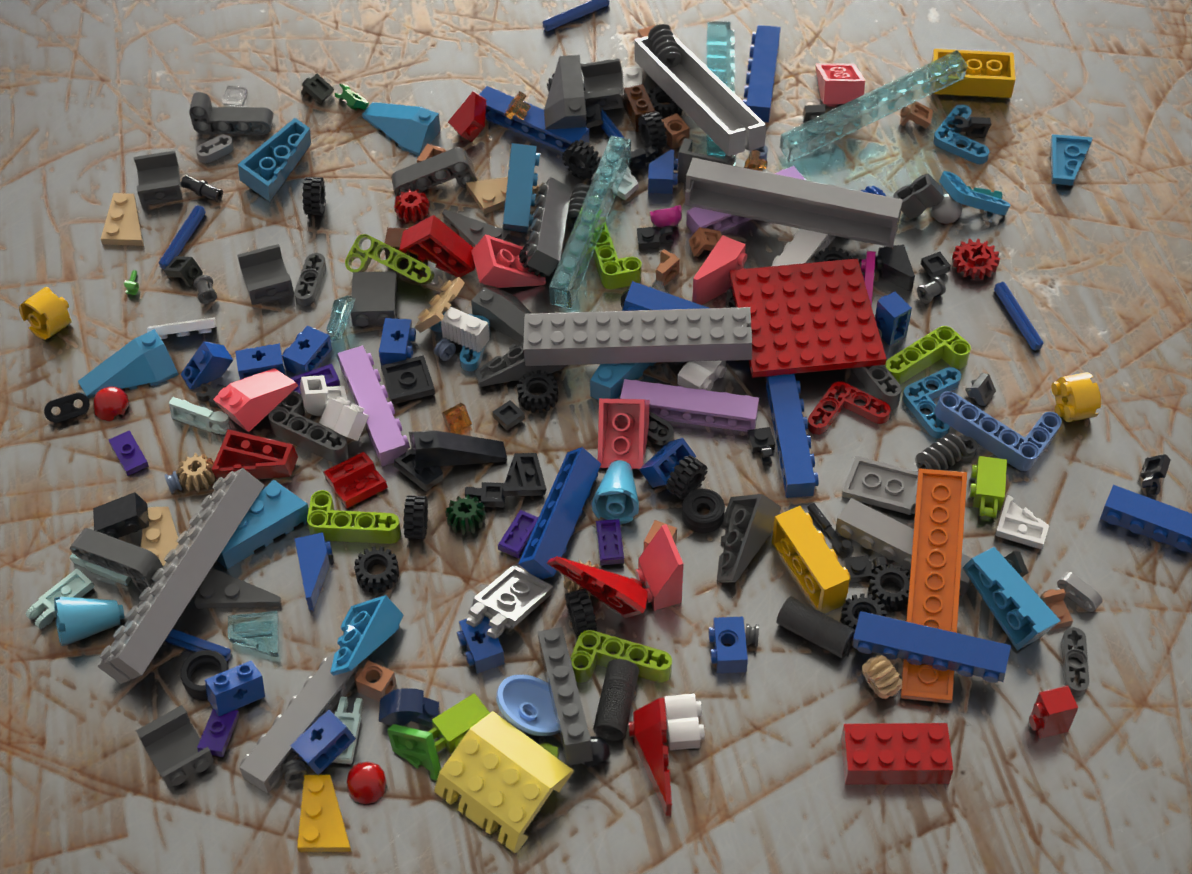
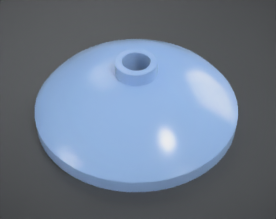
(527, 705)

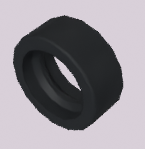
(195, 661)

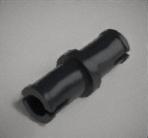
(202, 188)

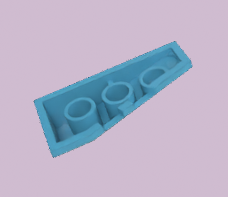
(407, 125)
(135, 364)
(364, 630)

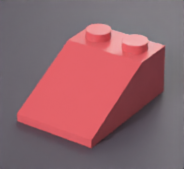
(839, 83)
(500, 265)
(714, 273)
(254, 397)
(623, 431)
(661, 570)

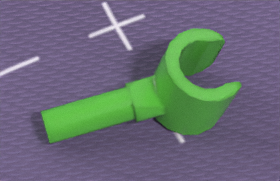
(131, 285)

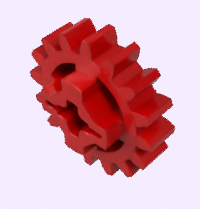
(975, 259)

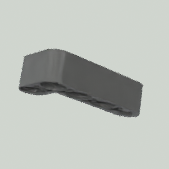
(228, 119)
(434, 171)
(879, 383)
(289, 423)
(117, 556)

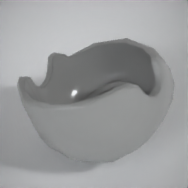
(947, 210)

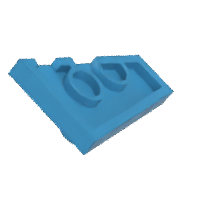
(1067, 157)

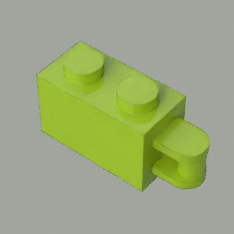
(989, 485)
(456, 721)

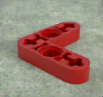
(846, 400)

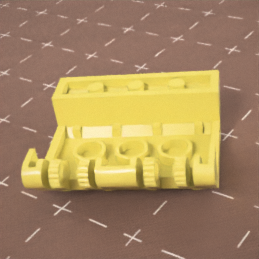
(501, 779)

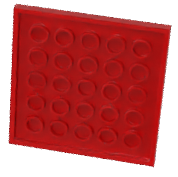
(808, 317)

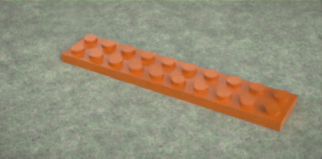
(935, 574)

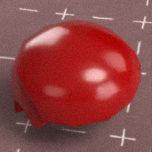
(110, 402)
(366, 782)

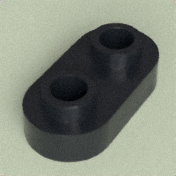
(67, 407)
(659, 426)

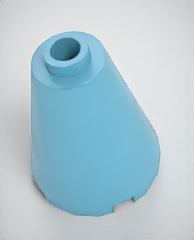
(616, 494)
(85, 617)

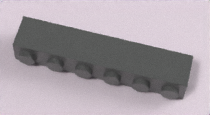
(548, 226)
(565, 696)

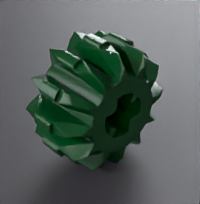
(465, 514)

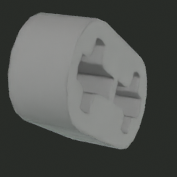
(214, 148)
(1079, 592)

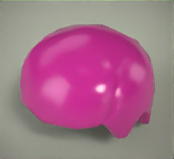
(666, 217)

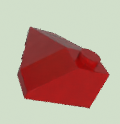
(616, 591)
(650, 741)

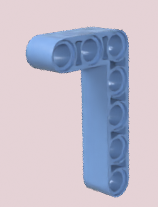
(995, 436)

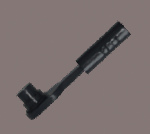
(840, 544)

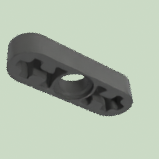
(311, 287)
(1079, 652)

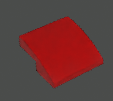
(355, 479)

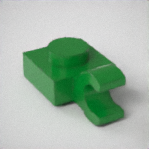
(353, 99)

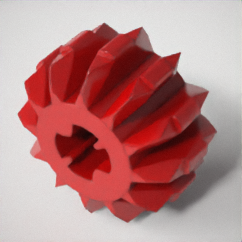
(411, 206)

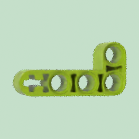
(392, 262)
(613, 271)
(939, 344)
(381, 527)
(625, 650)

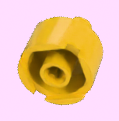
(45, 313)
(1076, 397)

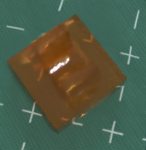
(517, 106)
(754, 163)
(456, 418)

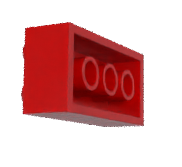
(896, 753)

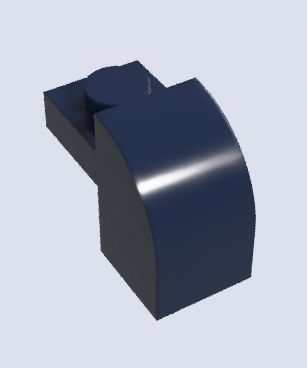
(407, 705)

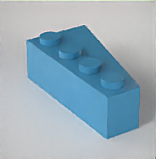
(275, 159)
(519, 187)
(609, 378)
(270, 515)
(1010, 598)

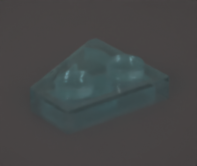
(339, 316)
(255, 631)

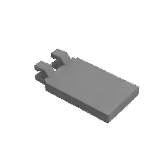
(882, 485)
(508, 600)

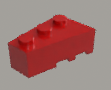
(440, 245)
(257, 455)

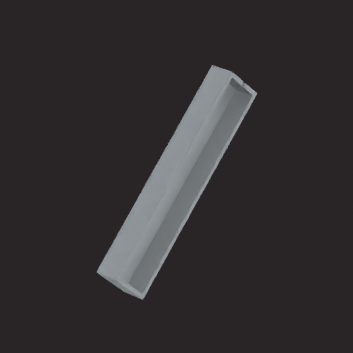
(704, 99)
(793, 202)
(637, 336)
(180, 576)

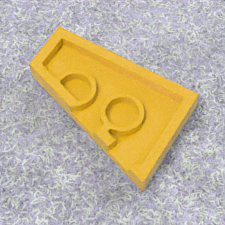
(320, 818)

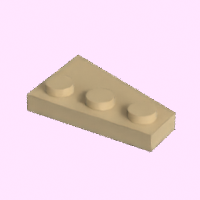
(491, 193)

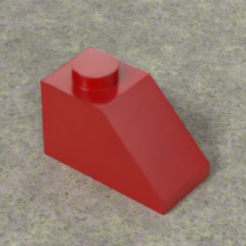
(470, 117)

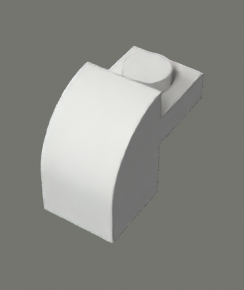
(316, 394)

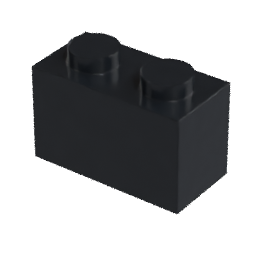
(121, 516)

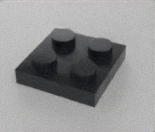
(407, 379)

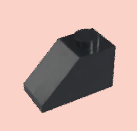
(895, 266)

